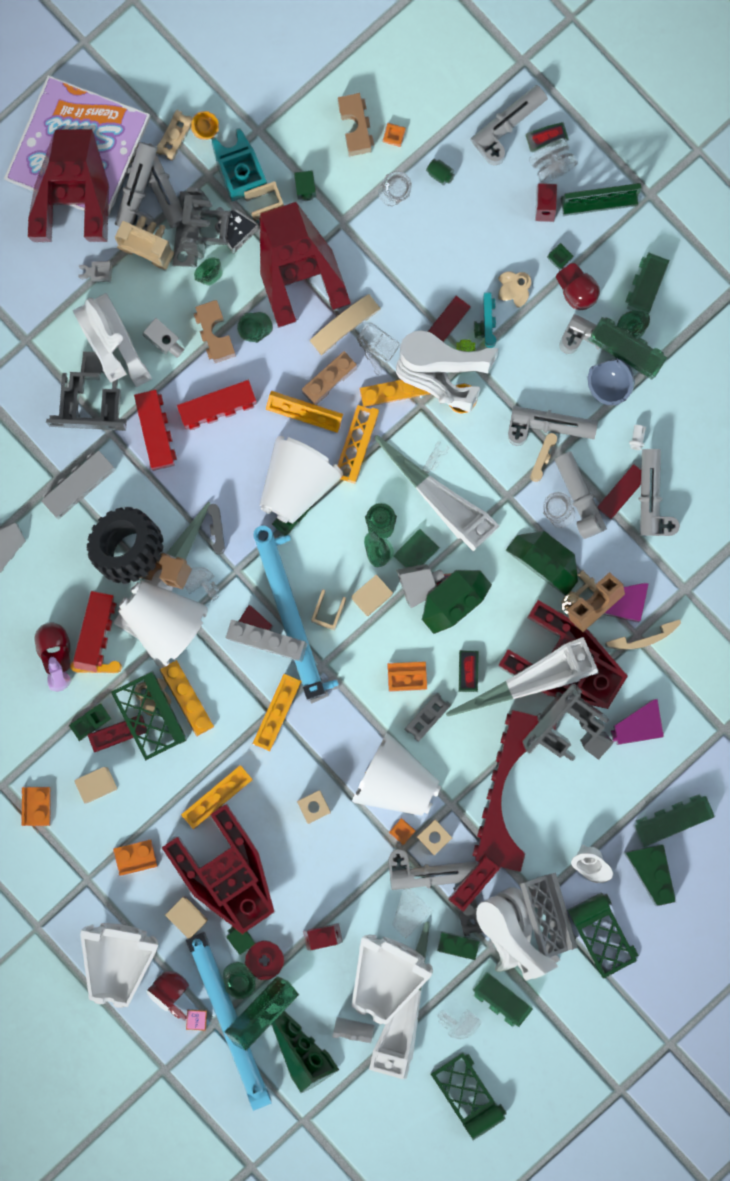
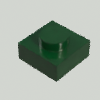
(560, 256)

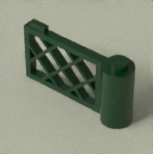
(594, 910)
(483, 1118)

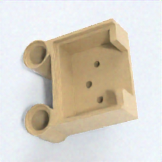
(144, 243)

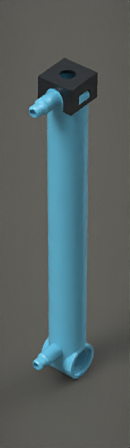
(289, 612)
(226, 1015)

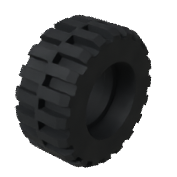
(111, 531)

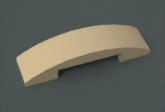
(344, 323)
(621, 644)

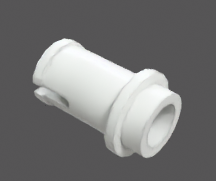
(638, 437)

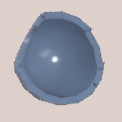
(611, 381)

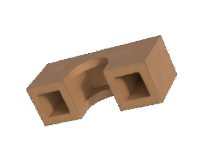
(353, 108)
(219, 348)
(330, 376)
(174, 571)
(607, 593)

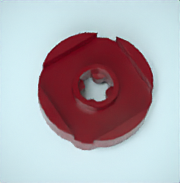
(271, 951)

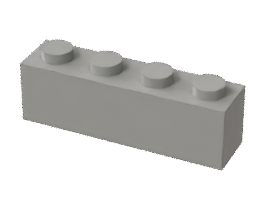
(78, 484)
(266, 640)

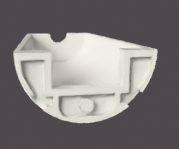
(296, 479)
(162, 620)
(397, 781)
(115, 961)
(387, 977)

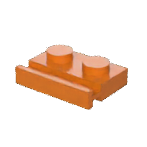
(407, 676)
(36, 806)
(135, 857)

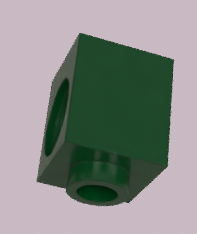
(305, 185)
(240, 941)

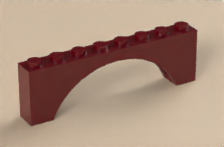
(494, 835)

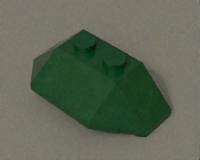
(546, 559)
(454, 599)

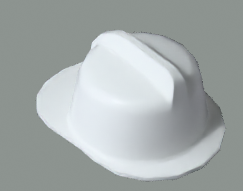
(591, 865)

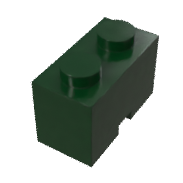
(458, 945)

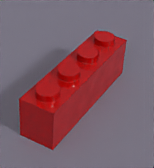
(217, 404)
(154, 430)
(94, 631)

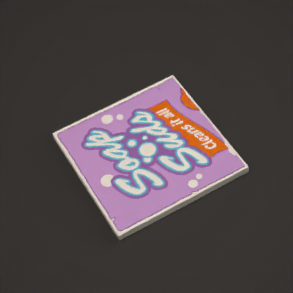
(67, 106)

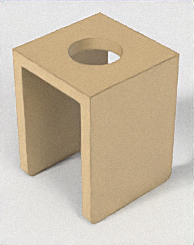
(262, 190)
(372, 595)
(314, 620)
(95, 784)
(323, 810)
(434, 847)
(186, 917)

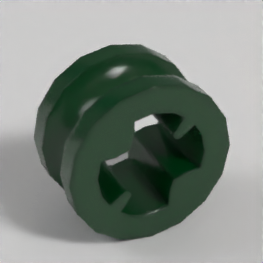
(479, 329)

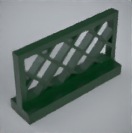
(600, 199)
(164, 708)

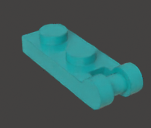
(489, 321)

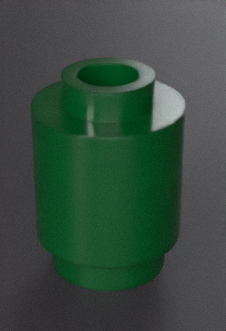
(440, 171)

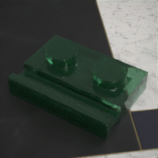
(416, 550)

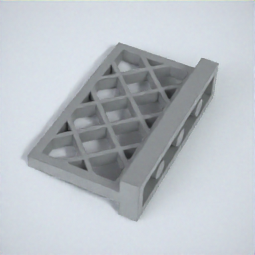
(554, 909)

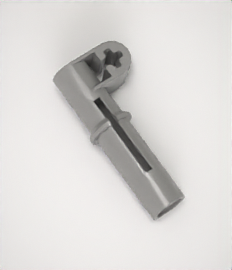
(489, 134)
(174, 211)
(128, 212)
(579, 327)
(526, 416)
(582, 498)
(650, 520)
(405, 878)

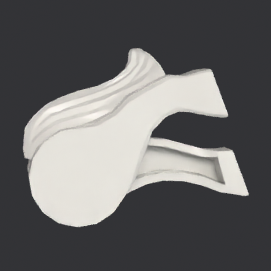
(106, 332)
(427, 359)
(510, 929)

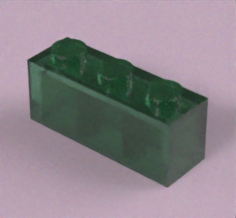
(647, 283)
(501, 1000)

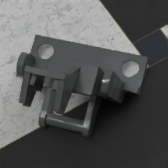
(188, 237)
(69, 399)
(594, 741)

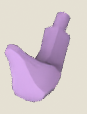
(58, 679)

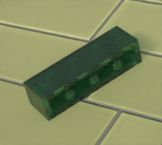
(628, 348)
(673, 821)
(261, 1013)

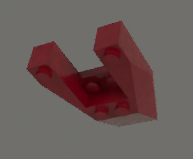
(71, 176)
(294, 252)
(597, 688)
(230, 883)

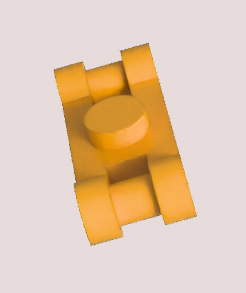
(113, 667)

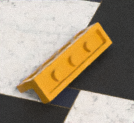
(364, 442)

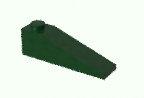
(303, 1058)

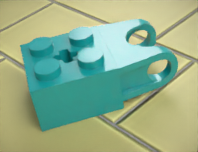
(236, 161)

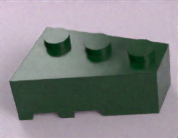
(653, 871)

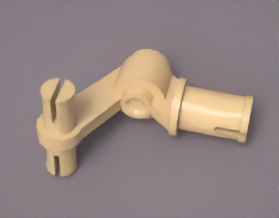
(573, 597)

